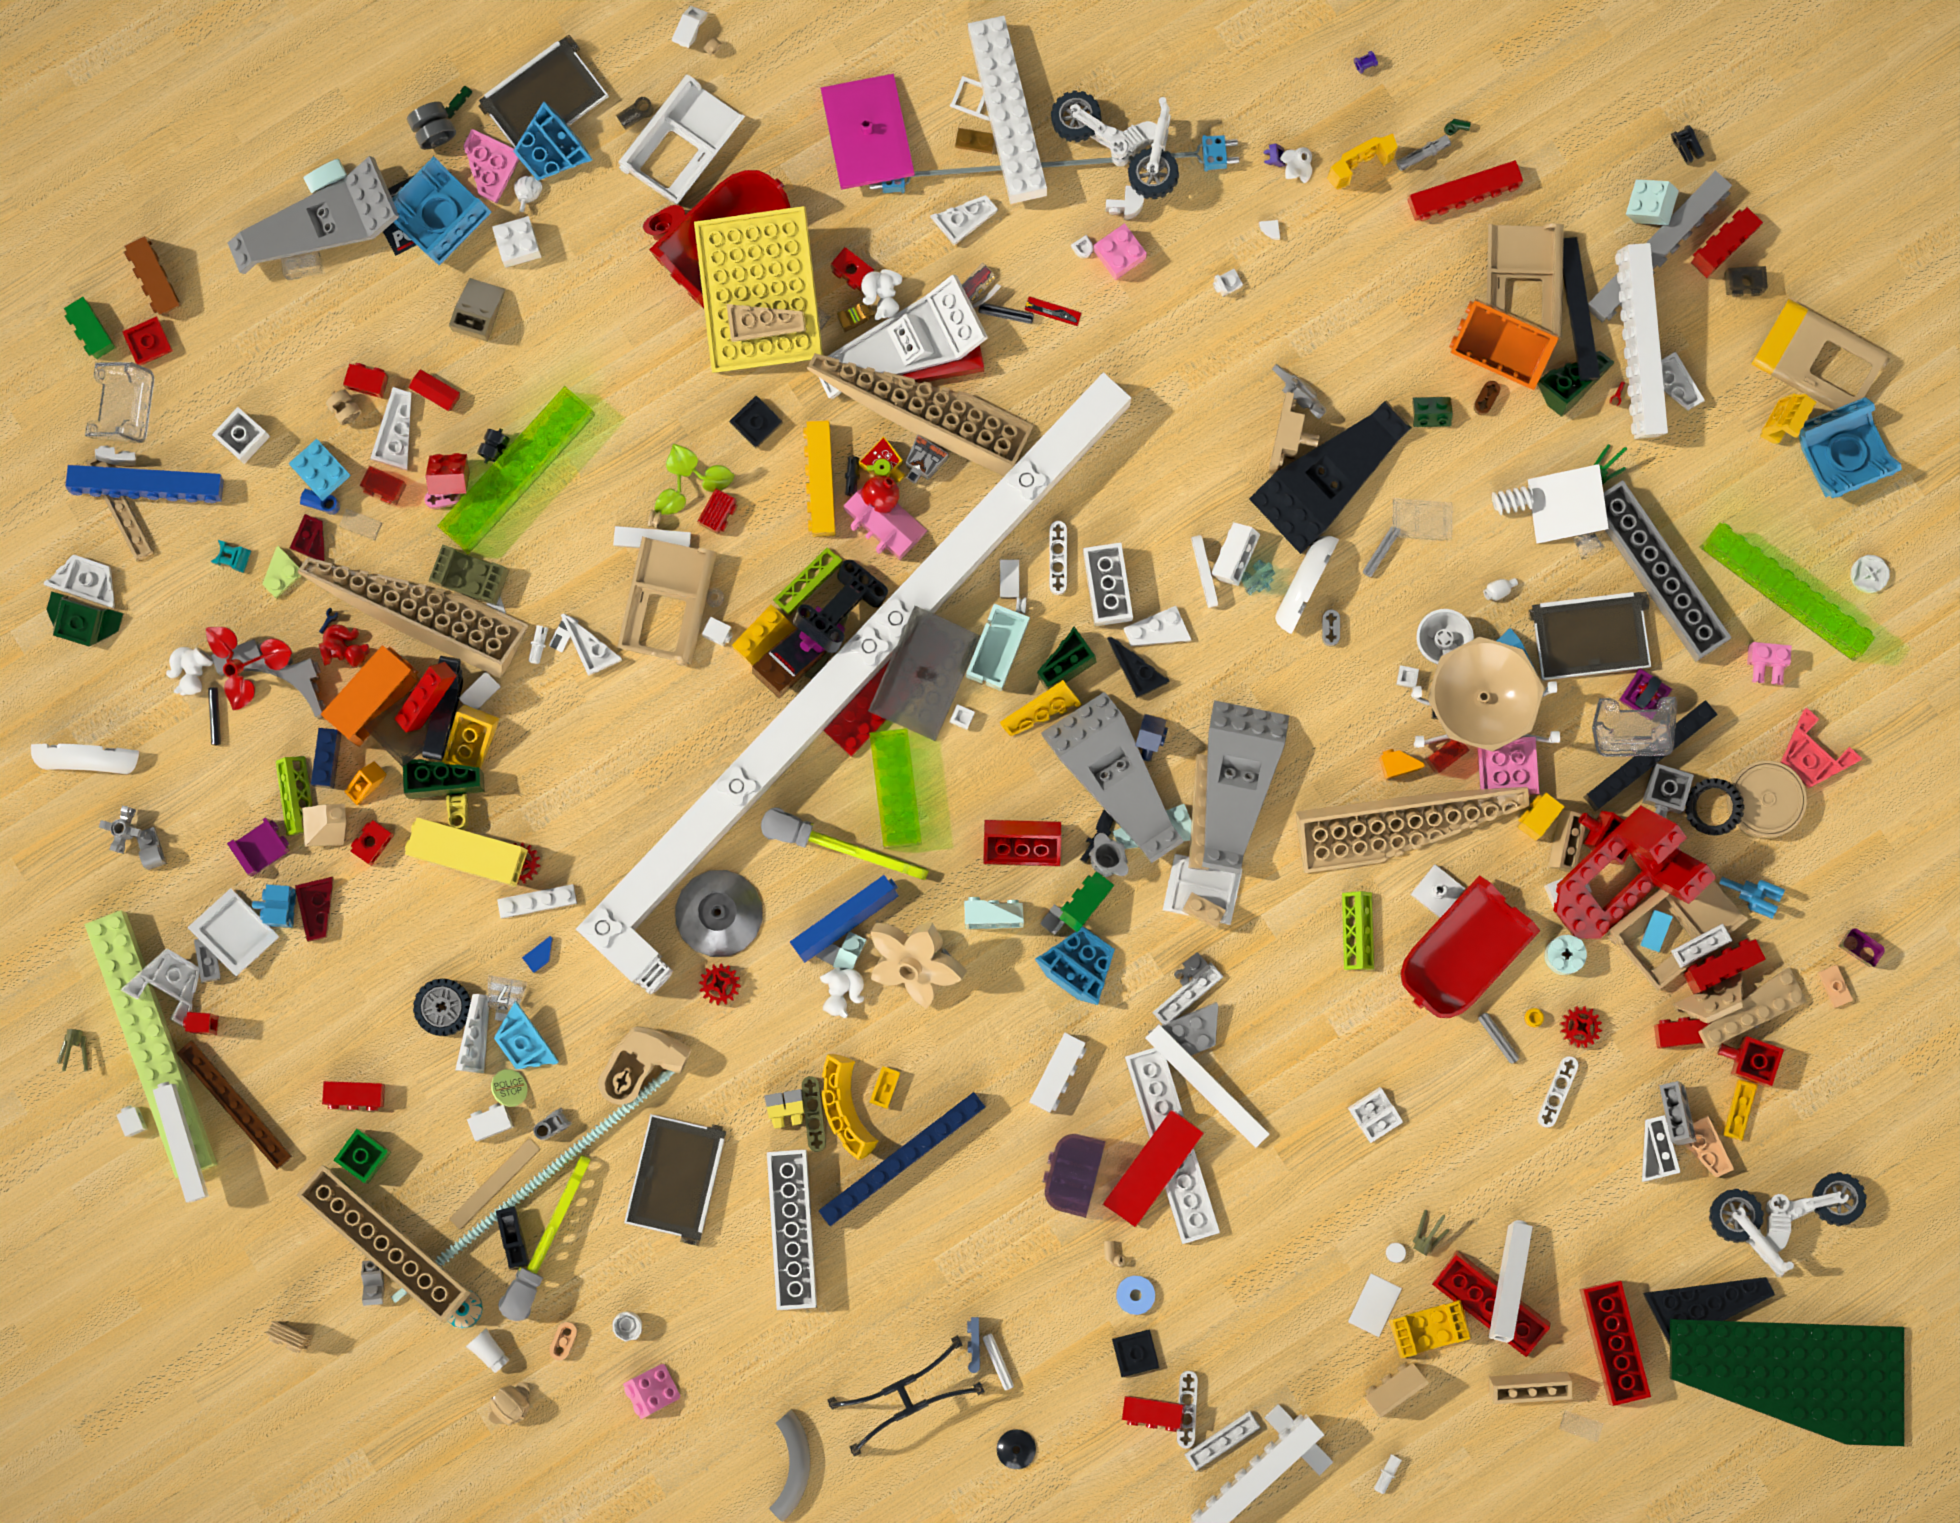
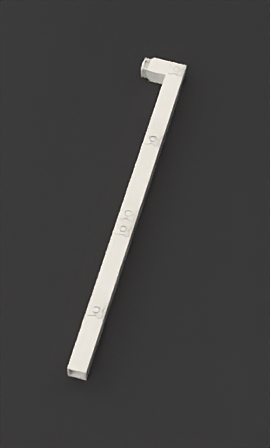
(613, 921)

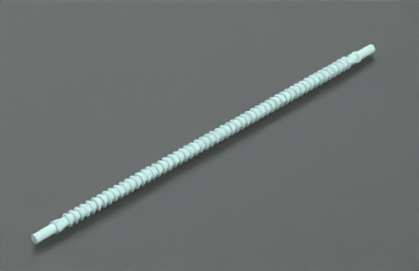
(664, 1076)

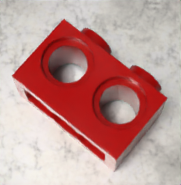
(201, 1023)

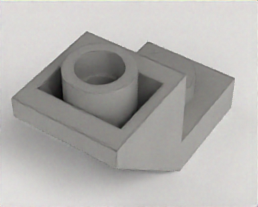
(373, 1284)

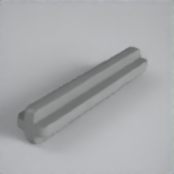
(1379, 553)
(1498, 1038)

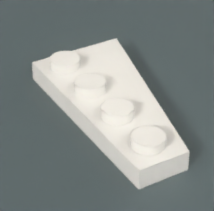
(393, 435)

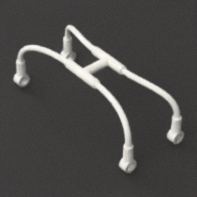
(1420, 742)

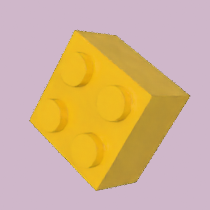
(1540, 817)

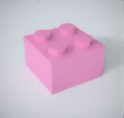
(1120, 251)

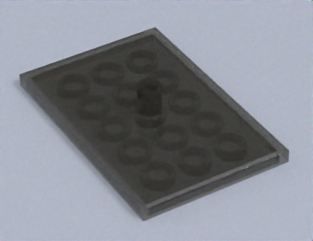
(924, 673)

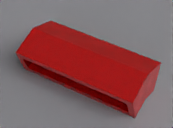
(434, 390)

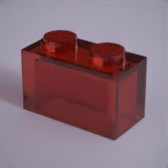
(382, 485)
(1446, 755)

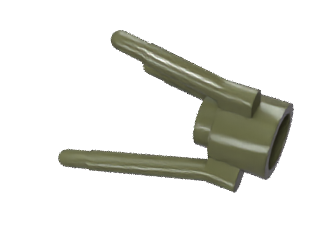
(71, 1039)
(1425, 1244)

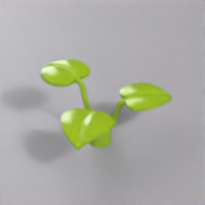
(683, 462)

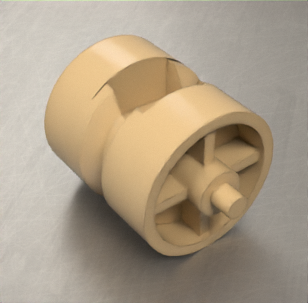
(343, 407)

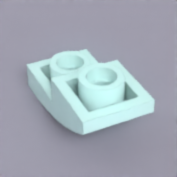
(325, 175)

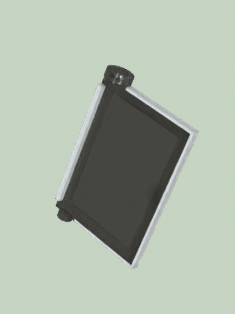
(551, 77)
(1591, 635)
(675, 1178)

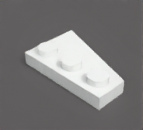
(1679, 383)
(1159, 628)

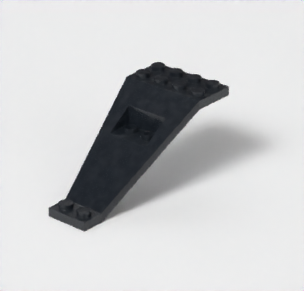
(1304, 501)

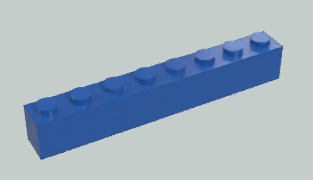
(144, 483)

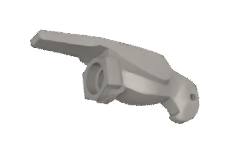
(1303, 393)

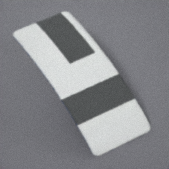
(560, 637)

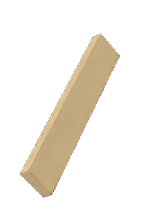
(126, 521)

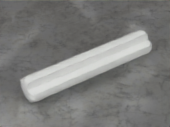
(998, 1362)

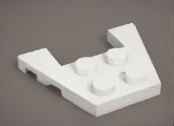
(171, 975)

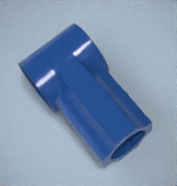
(310, 499)

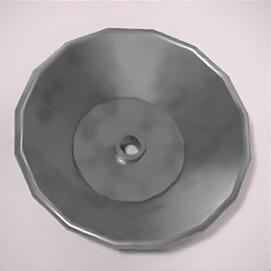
(733, 927)

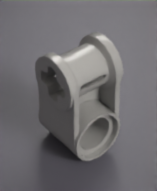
(552, 1124)

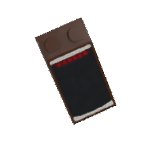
(785, 664)

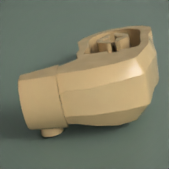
(635, 1059)

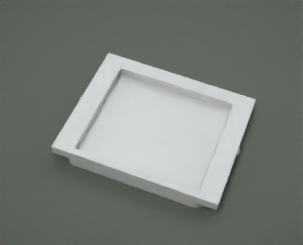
(1210, 884)
(233, 932)

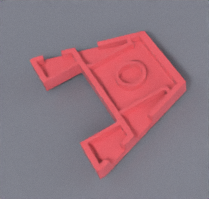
(1809, 759)

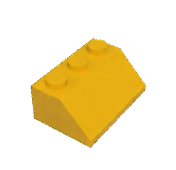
(762, 635)

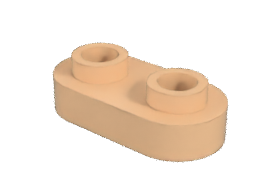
(563, 1340)

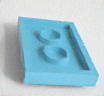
(319, 469)

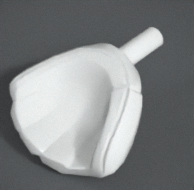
(527, 190)

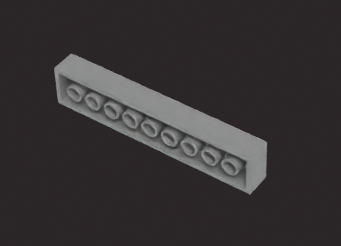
(1662, 574)

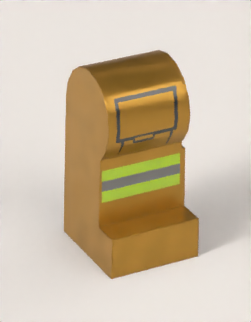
(855, 316)

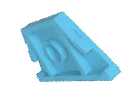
(522, 1041)

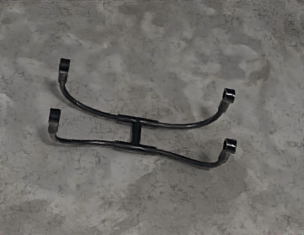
(900, 1387)

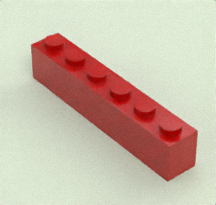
(1465, 190)

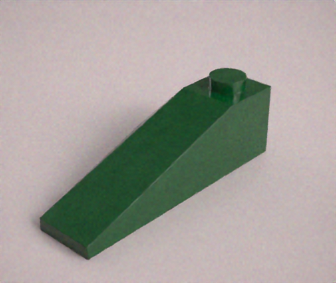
(1563, 386)

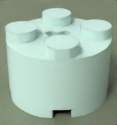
(1573, 947)

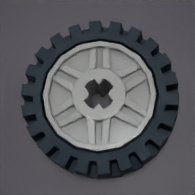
(427, 1011)

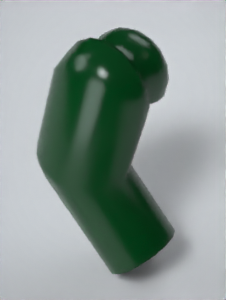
(1456, 124)

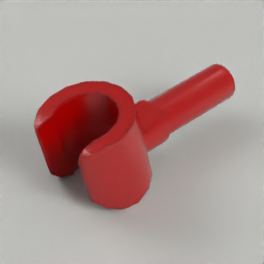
(1617, 395)

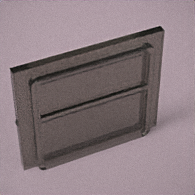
(393, 738)

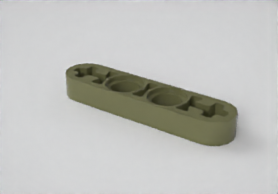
(810, 1114)

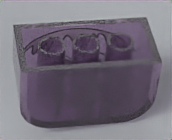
(1072, 1174)

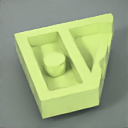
(281, 573)

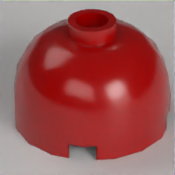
(881, 493)

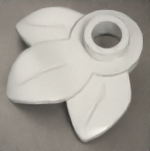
(1296, 165)

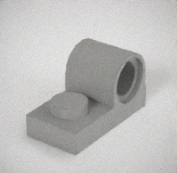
(151, 851)

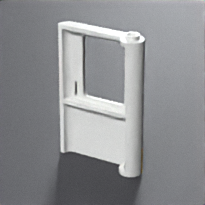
(694, 117)

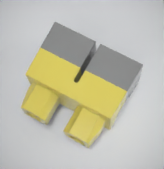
(777, 1111)

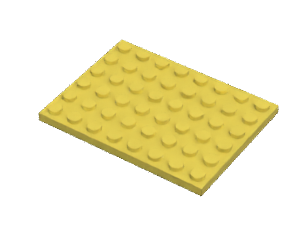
(760, 264)

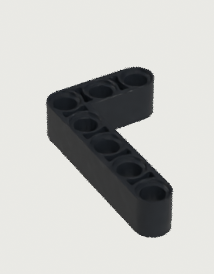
(444, 714)

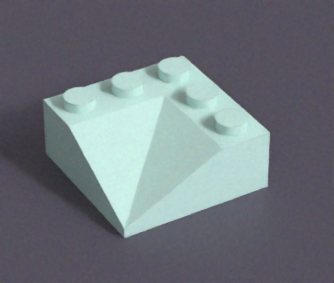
(992, 915)

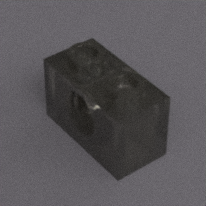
(1755, 275)

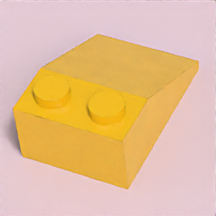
(470, 737)

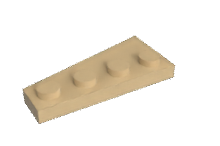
(758, 322)

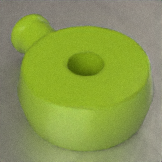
(876, 467)

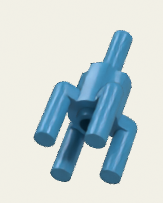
(1755, 895)

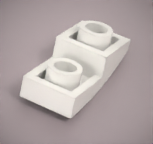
(107, 455)

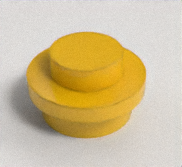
(1534, 1017)

